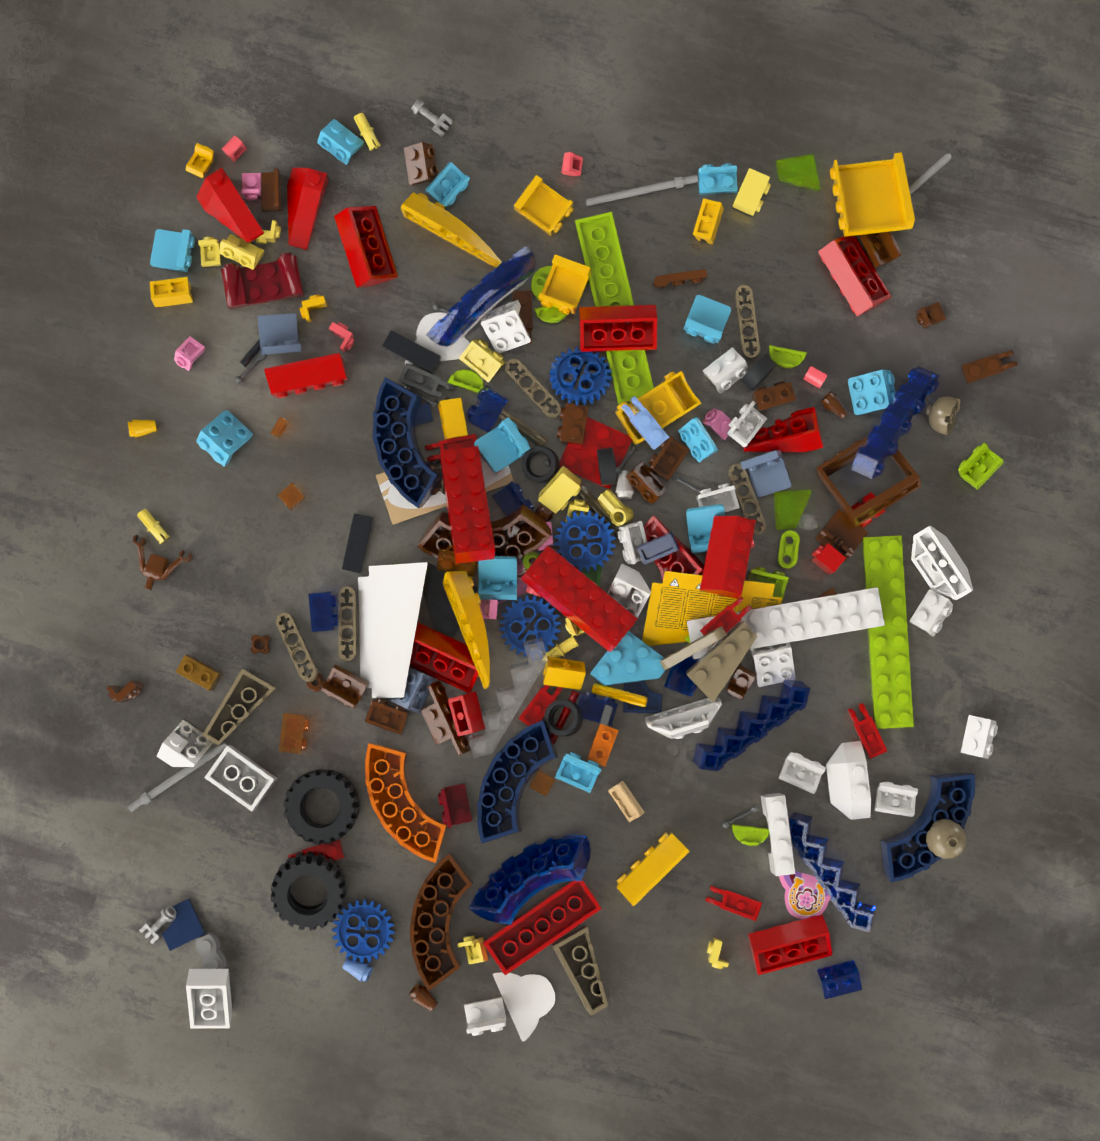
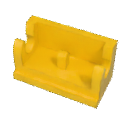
(708, 220)
(171, 292)
(452, 418)
(564, 673)

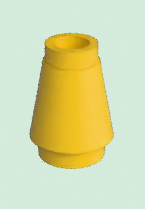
(141, 427)

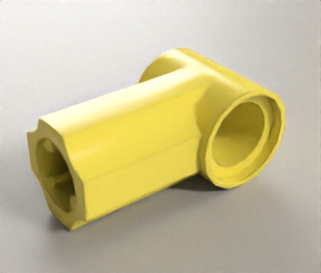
(614, 506)

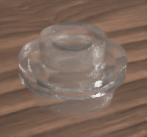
(808, 522)

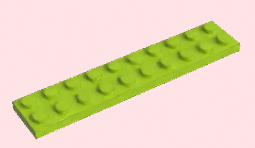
(611, 288)
(889, 642)

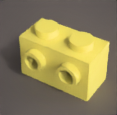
(751, 191)
(560, 490)

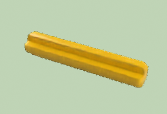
(619, 695)

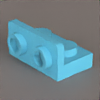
(717, 179)

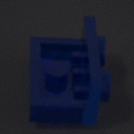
(486, 408)
(511, 498)
(322, 611)
(678, 679)
(593, 707)
(839, 979)

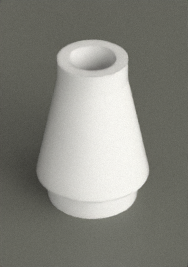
(624, 489)

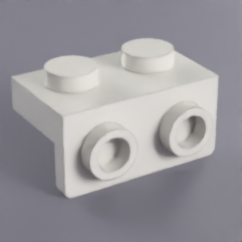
(726, 370)
(746, 425)
(724, 495)
(632, 536)
(932, 612)
(979, 737)
(802, 772)
(895, 799)

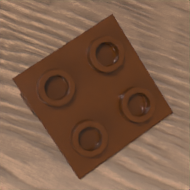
(842, 534)

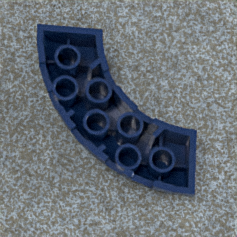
(399, 449)
(507, 778)
(948, 799)

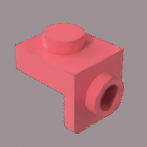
(342, 331)

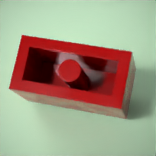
(827, 558)
(466, 713)

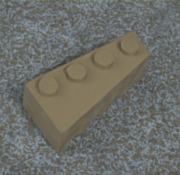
(720, 662)
(238, 703)
(580, 965)

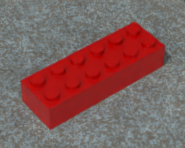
(467, 505)
(579, 599)
(541, 925)

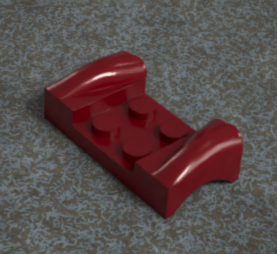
(263, 284)

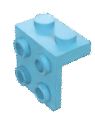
(172, 250)
(707, 319)
(872, 391)
(223, 437)
(697, 440)
(502, 445)
(700, 524)
(498, 578)
(578, 772)

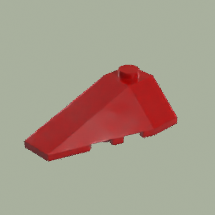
(794, 434)

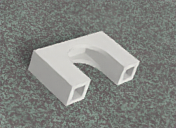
(781, 853)

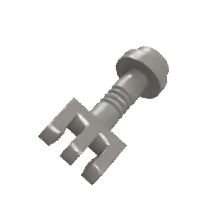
(439, 122)
(167, 914)

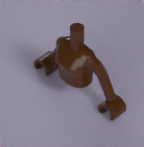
(156, 566)

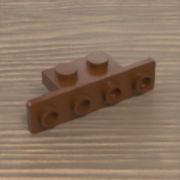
(440, 720)

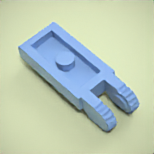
(645, 424)

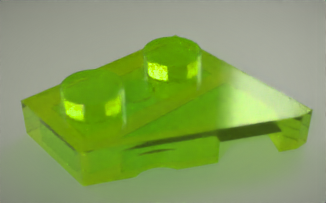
(799, 171)
(789, 508)

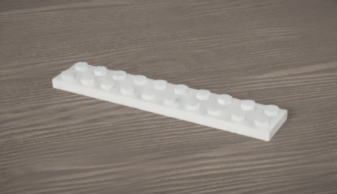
(805, 619)

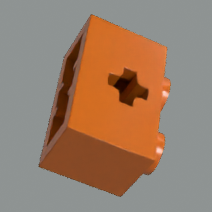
(602, 744)

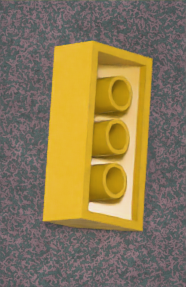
(651, 868)

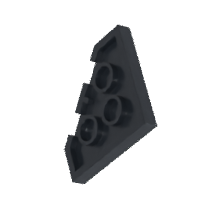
(438, 602)

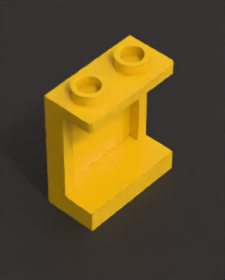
(543, 206)
(565, 285)

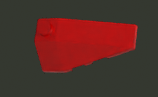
(304, 199)
(225, 204)
(680, 561)

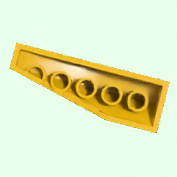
(447, 226)
(470, 620)

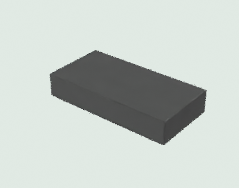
(606, 715)

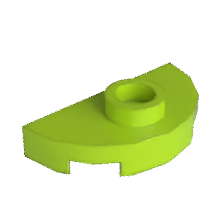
(539, 280)
(549, 315)
(786, 357)
(466, 379)
(750, 835)

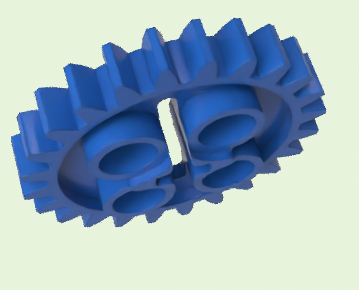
(596, 381)
(583, 522)
(515, 614)
(363, 948)

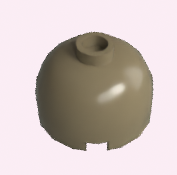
(943, 414)
(946, 839)

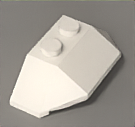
(940, 564)
(684, 719)
(849, 781)

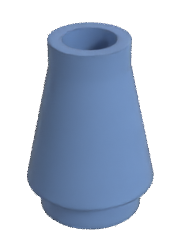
(359, 970)

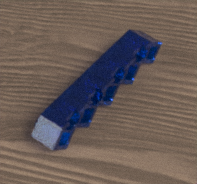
(895, 422)
(752, 726)
(829, 874)

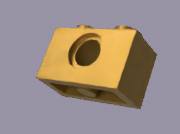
(198, 672)

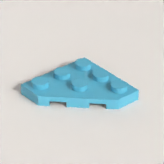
(628, 663)

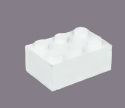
(240, 778)
(209, 998)

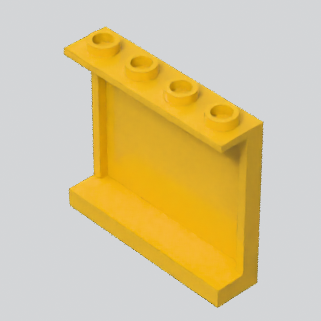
(872, 196)

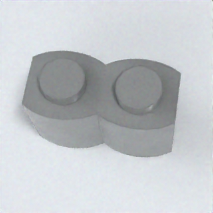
(209, 948)

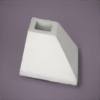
(629, 590)
(184, 746)

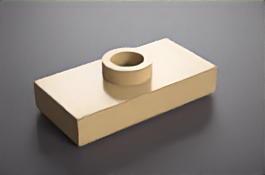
(626, 801)

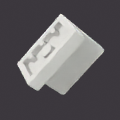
(505, 327)
(773, 664)
(485, 1016)

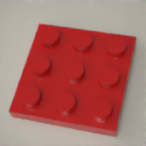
(583, 458)

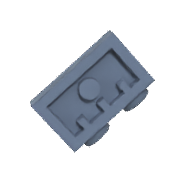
(278, 334)
(767, 473)
(415, 691)

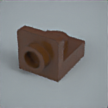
(930, 315)
(740, 682)

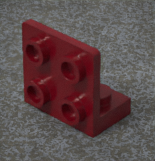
(455, 805)

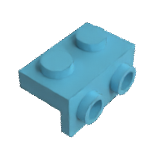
(339, 141)
(447, 185)

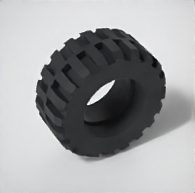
(295, 806)
(304, 915)

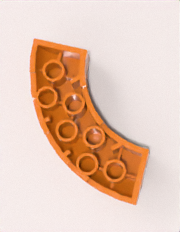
(396, 805)

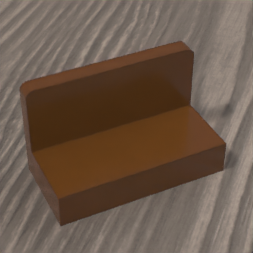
(271, 191)

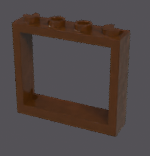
(881, 501)

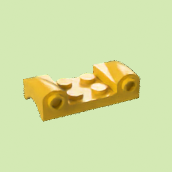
(664, 403)

